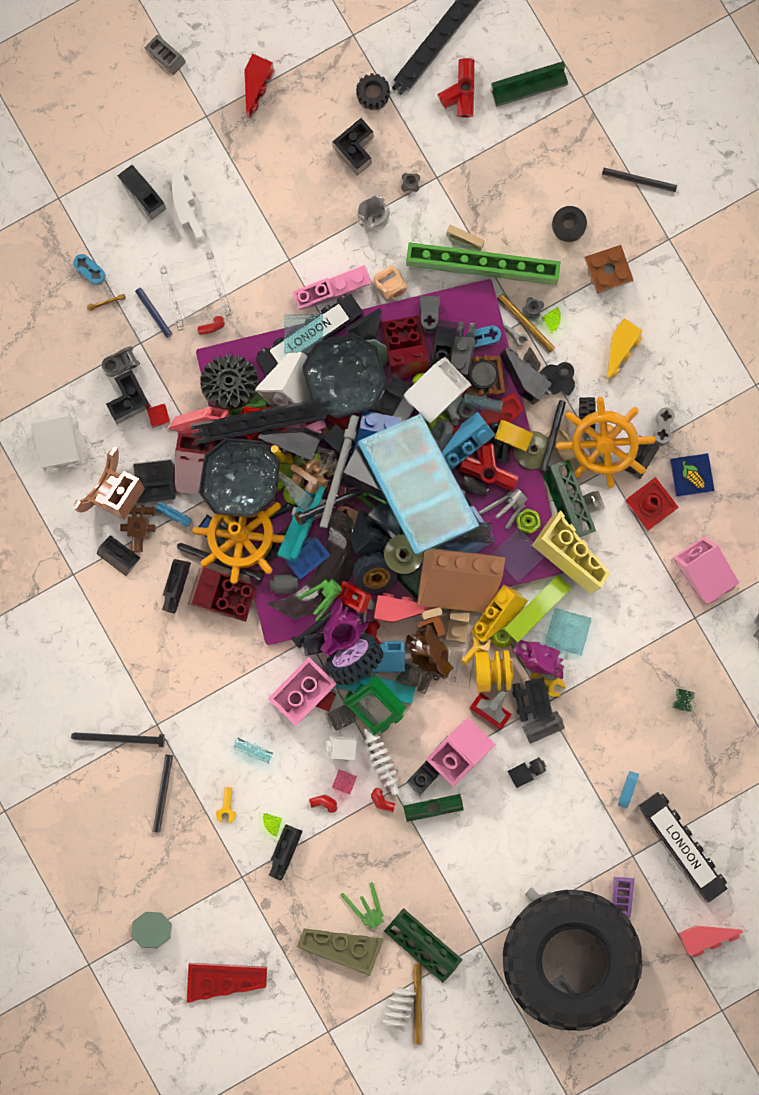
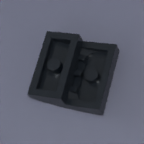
(157, 480)

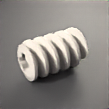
(398, 1008)

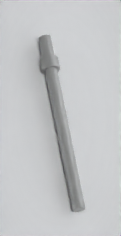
(349, 436)

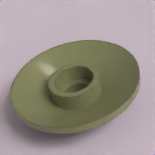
(530, 459)
(397, 564)

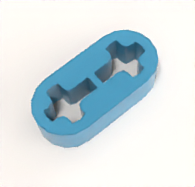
(87, 272)
(488, 340)
(628, 789)

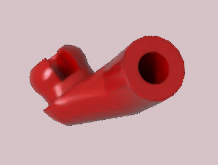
(211, 328)
(372, 629)
(324, 800)
(379, 801)

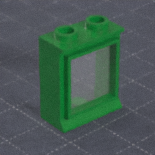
(375, 705)

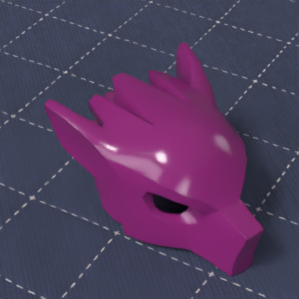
(342, 628)
(543, 659)

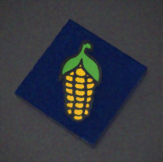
(692, 475)

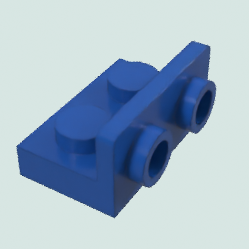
(310, 557)

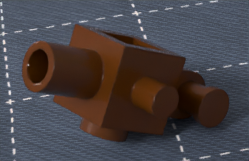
(139, 527)

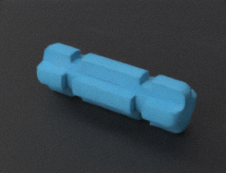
(173, 514)

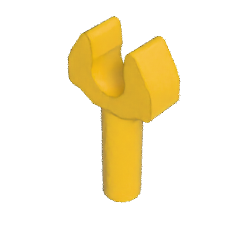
(286, 457)
(476, 648)
(550, 684)
(226, 806)

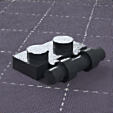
(538, 699)

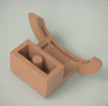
(113, 491)

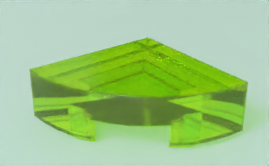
(552, 319)
(272, 823)

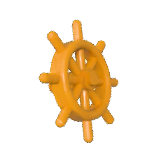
(605, 442)
(239, 536)

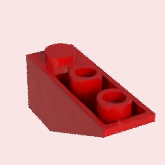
(256, 74)

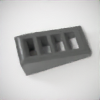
(173, 63)

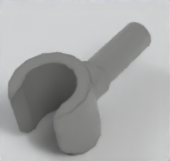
(516, 335)

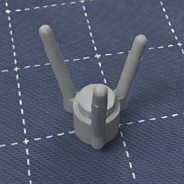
(515, 500)

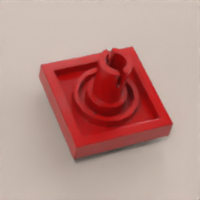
(651, 504)

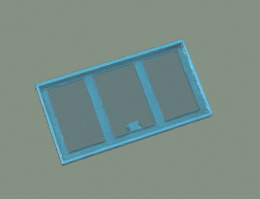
(418, 484)

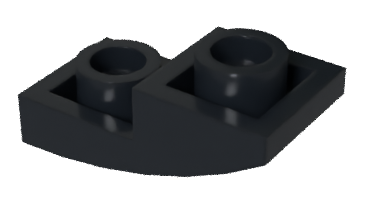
(423, 777)

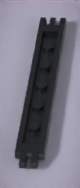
(433, 44)
(261, 420)

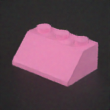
(302, 691)

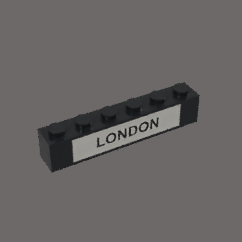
(335, 320)
(682, 847)

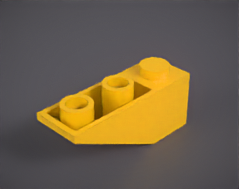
(621, 343)
(500, 612)

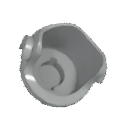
(373, 213)

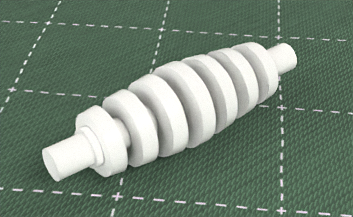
(381, 761)

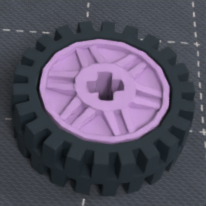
(355, 662)

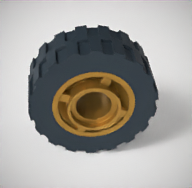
(373, 574)

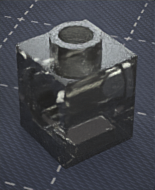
(342, 717)

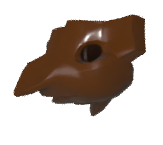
(426, 646)

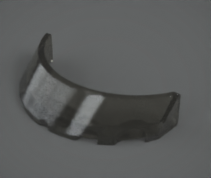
(336, 567)

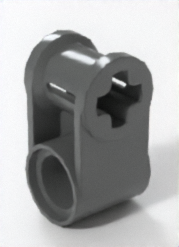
(429, 311)
(121, 362)

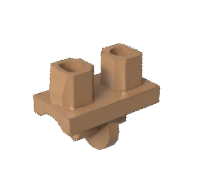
(309, 471)

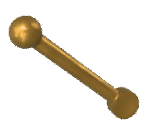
(91, 306)

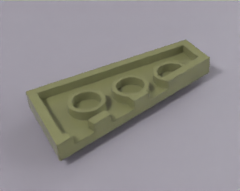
(348, 950)

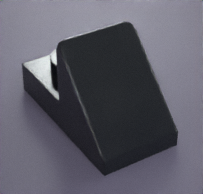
(392, 396)

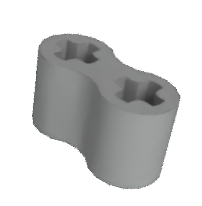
(663, 426)

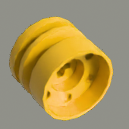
(493, 671)

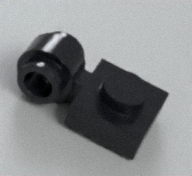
(522, 774)

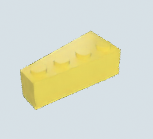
(570, 553)

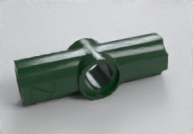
(420, 809)

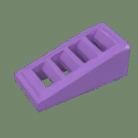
(624, 880)

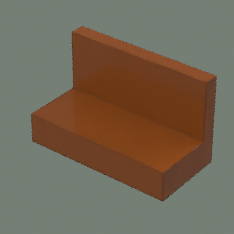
(437, 624)

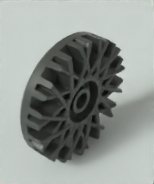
(229, 382)

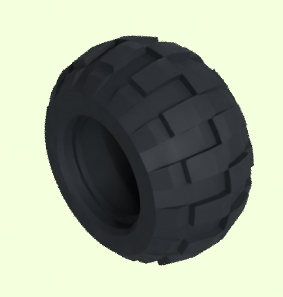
(525, 949)

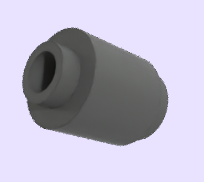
(284, 584)

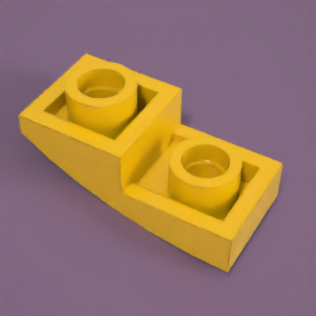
(513, 435)

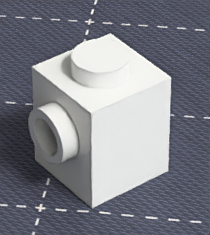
(341, 747)

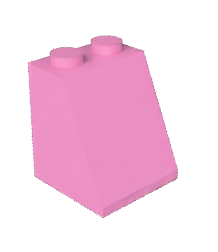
(706, 570)
(460, 751)

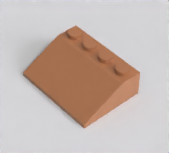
(459, 579)

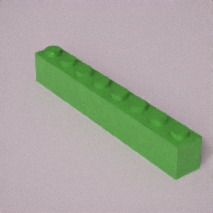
(483, 263)

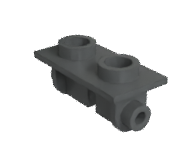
(543, 727)

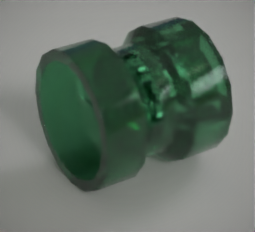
(683, 700)

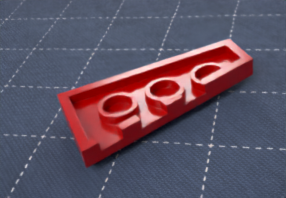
(510, 410)
(215, 980)

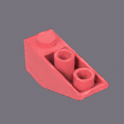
(182, 422)
(395, 610)
(702, 937)

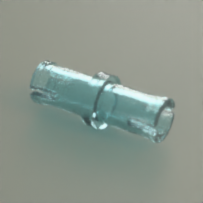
(483, 402)
(253, 750)

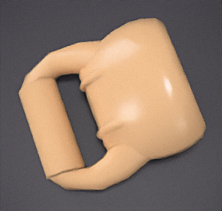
(393, 287)

